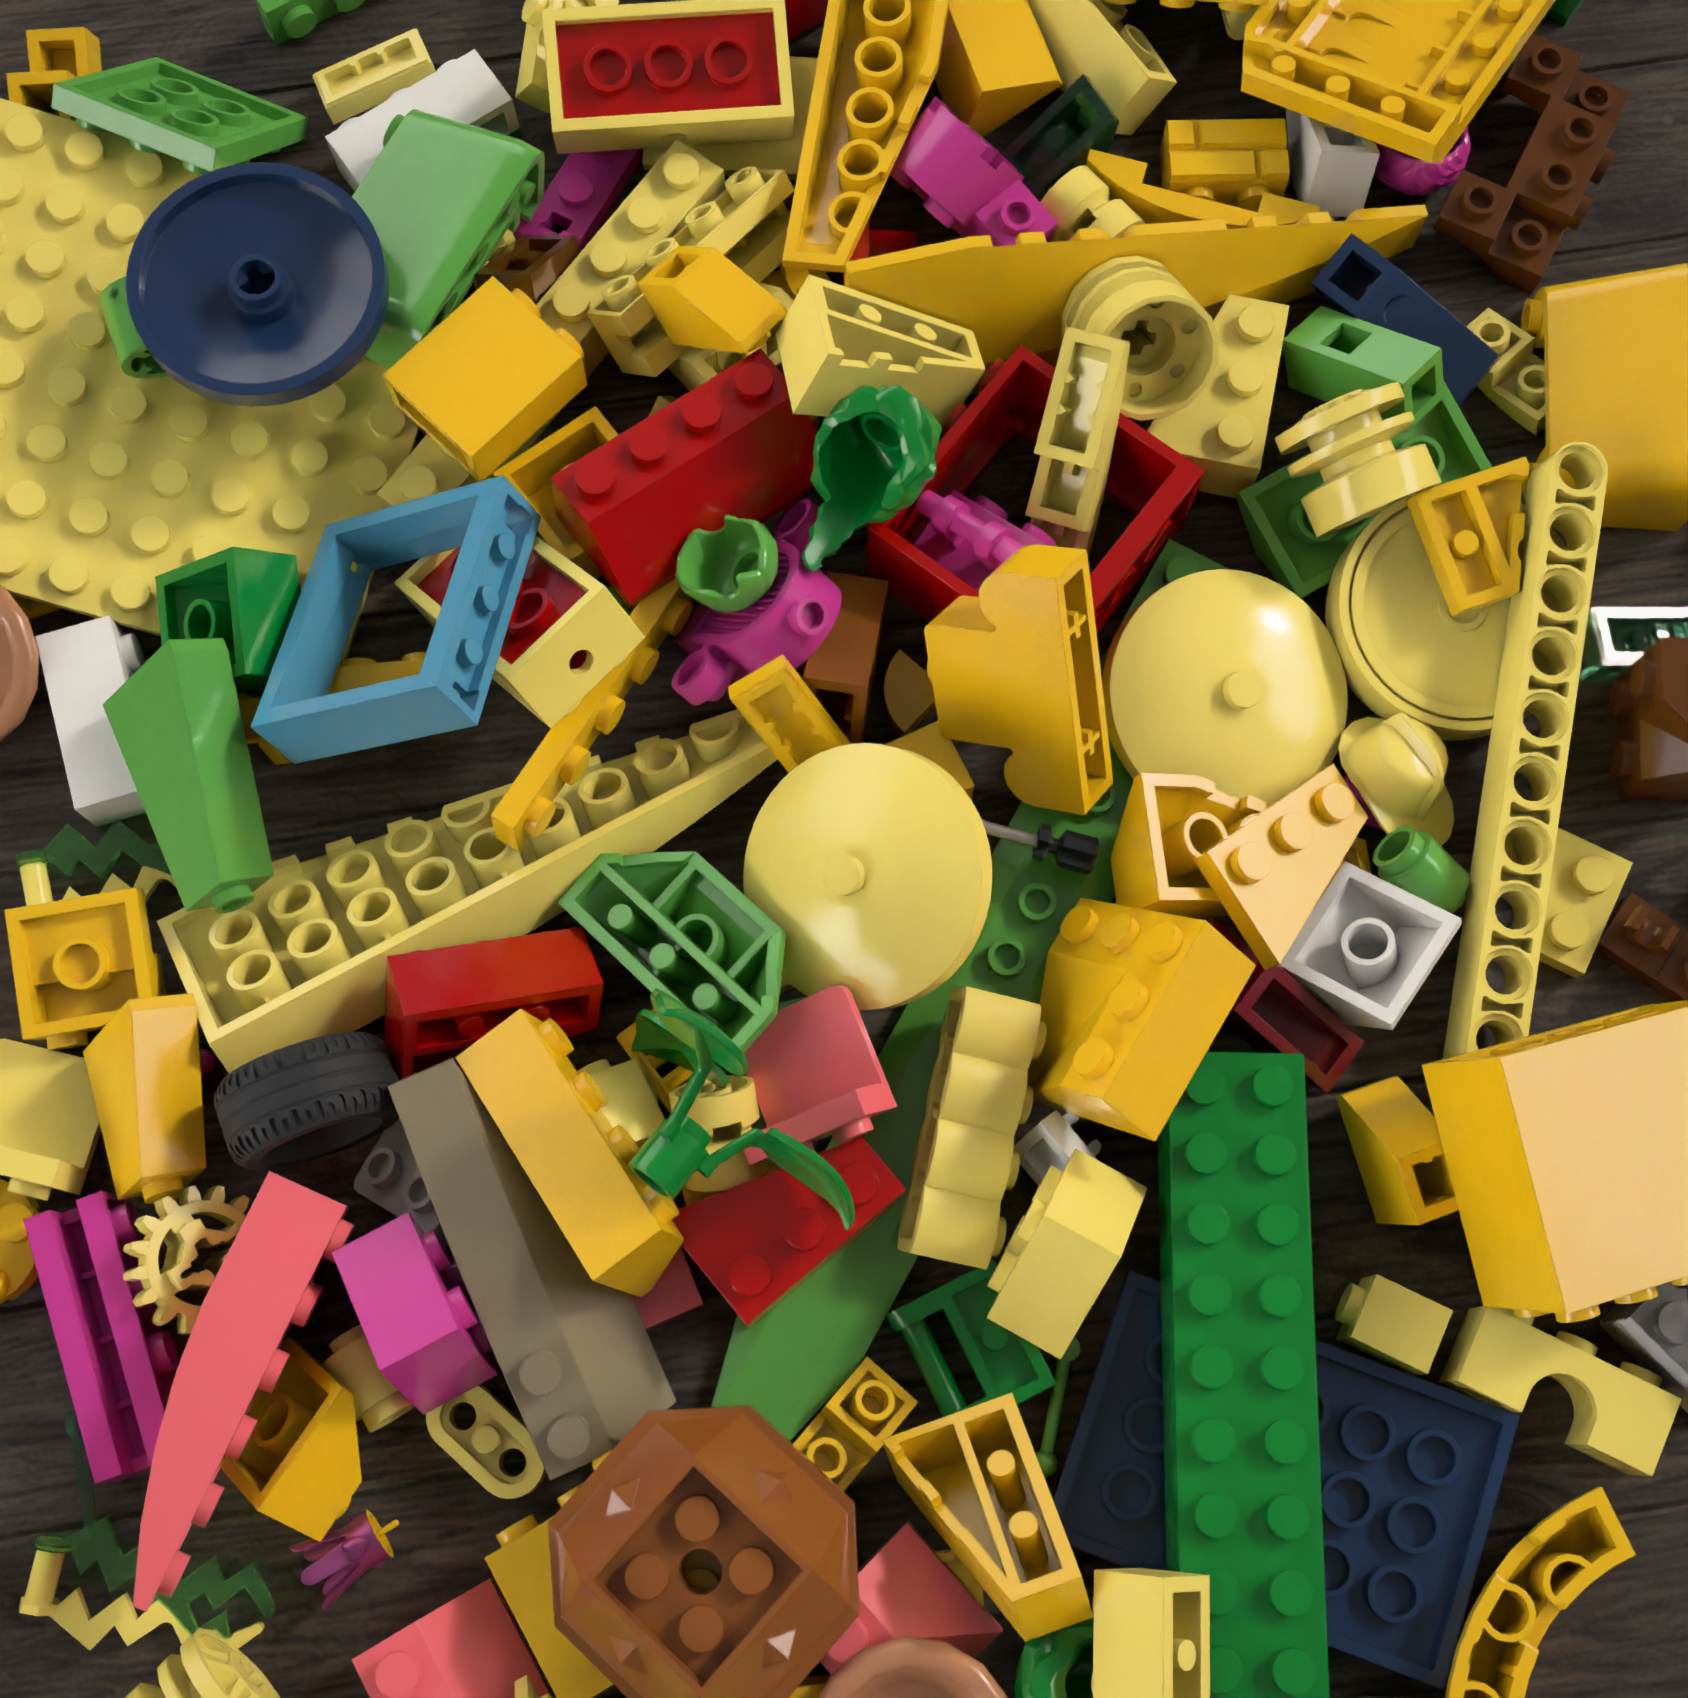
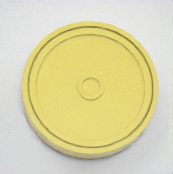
(1400, 637)

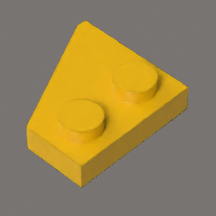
(1474, 534)

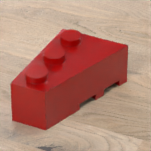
(459, 993)
(778, 1232)

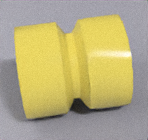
(1083, 202)
(725, 1116)

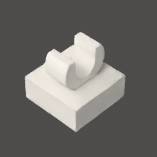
(1052, 1144)

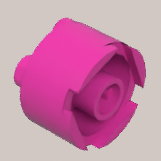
(951, 167)

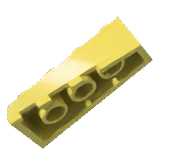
(1117, 58)

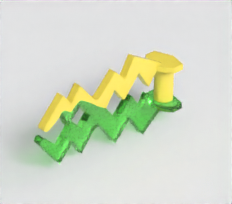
(71, 846)
(101, 1544)

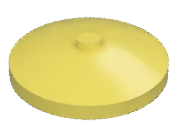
(1225, 685)
(871, 873)

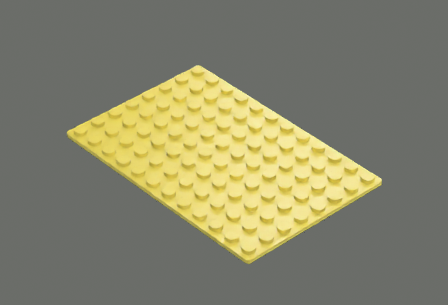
(132, 473)

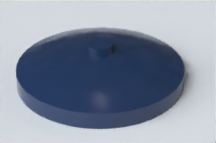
(257, 284)

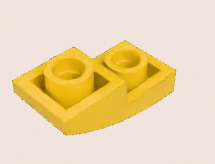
(855, 1422)

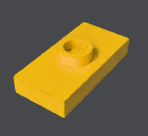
(785, 713)

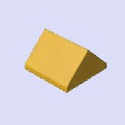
(993, 62)

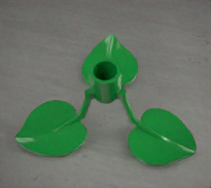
(680, 1143)

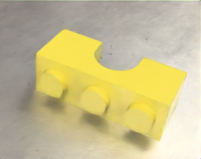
(1617, 1411)

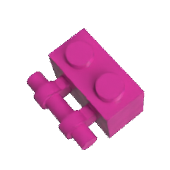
(971, 535)

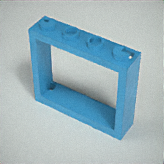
(495, 539)

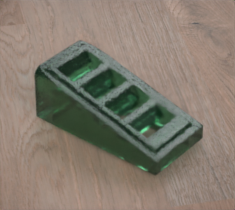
(1603, 650)

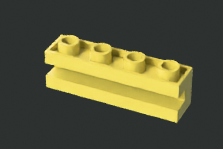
(742, 223)

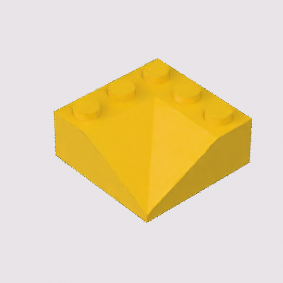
(1131, 1012)

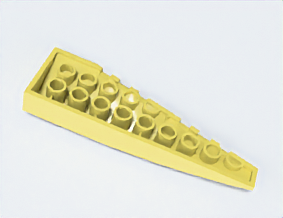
(320, 930)

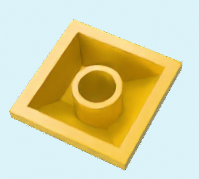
(303, 1447)

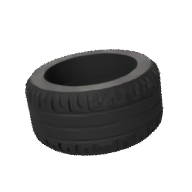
(307, 1100)

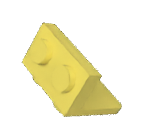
(45, 1120)

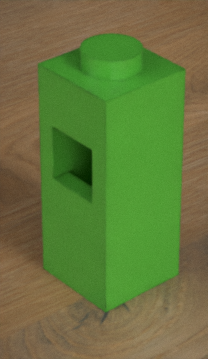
(1344, 354)

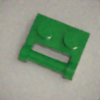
(996, 1355)

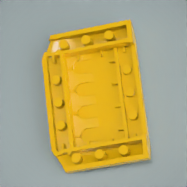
(1386, 67)

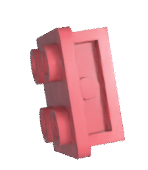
(817, 1072)

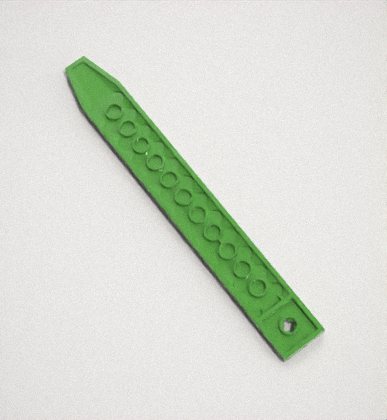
(825, 1326)

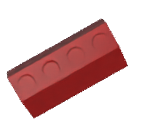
(683, 469)

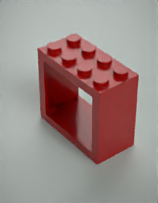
(1142, 478)

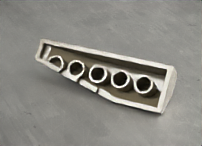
(562, 1341)

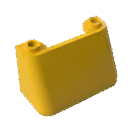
(1621, 385)

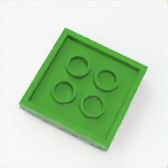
(179, 114)

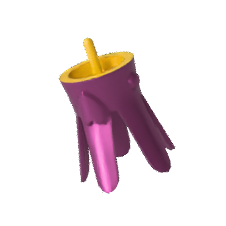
(345, 1554)

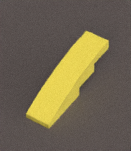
(1078, 437)

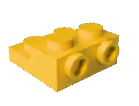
(80, 963)

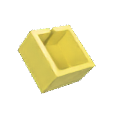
(1064, 1251)

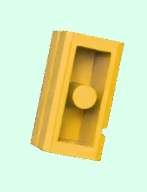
(1225, 159)

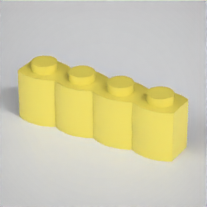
(970, 1127)

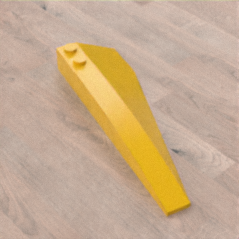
(1021, 289)

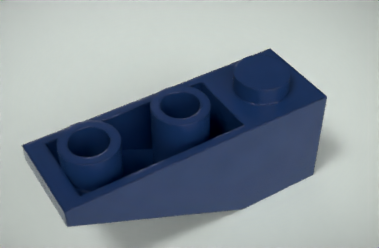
(1378, 292)

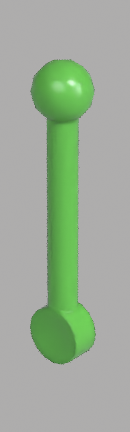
(1046, 1458)

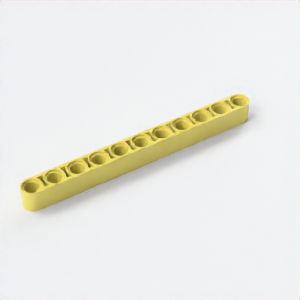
(1513, 749)

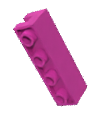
(109, 1348)

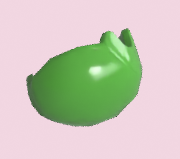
(728, 566)

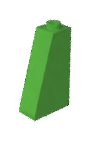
(194, 772)

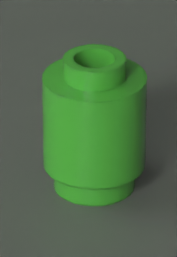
(1422, 868)

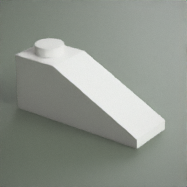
(1329, 165)

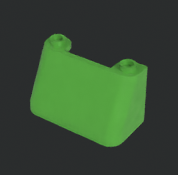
(440, 209)

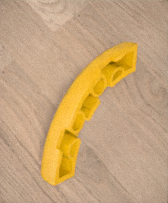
(1529, 1591)

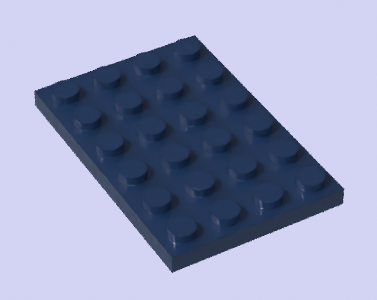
(1401, 1487)

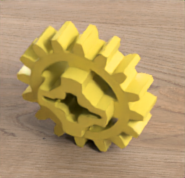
(183, 1239)

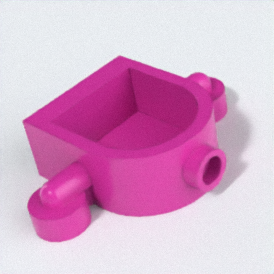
(786, 621)

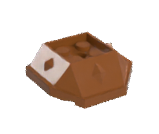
(720, 1486)

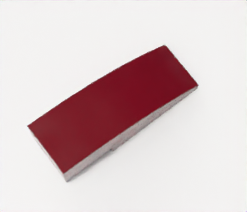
(1285, 1018)

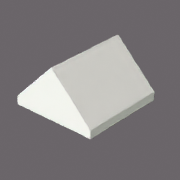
(1368, 948)

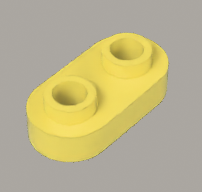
(484, 1444)

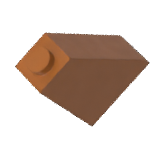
(846, 661)

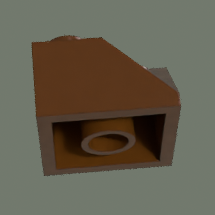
(1652, 724)

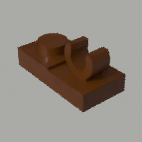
(531, 264)
(1648, 947)

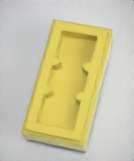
(373, 75)

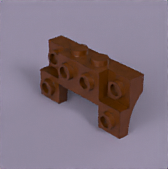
(1523, 222)

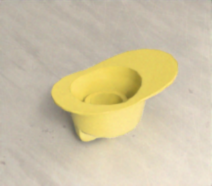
(1399, 773)

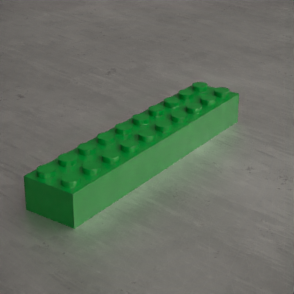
(1244, 1372)

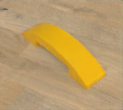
(1161, 205)

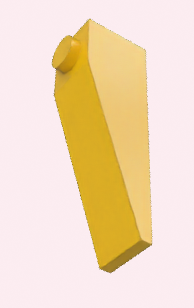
(1169, 825)

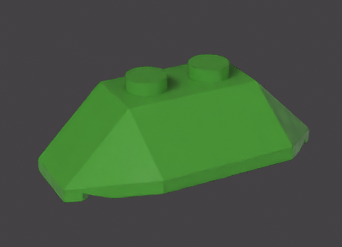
(685, 934)

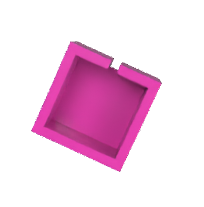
(415, 1312)

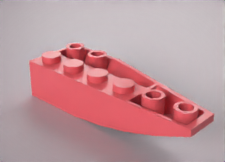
(227, 1361)

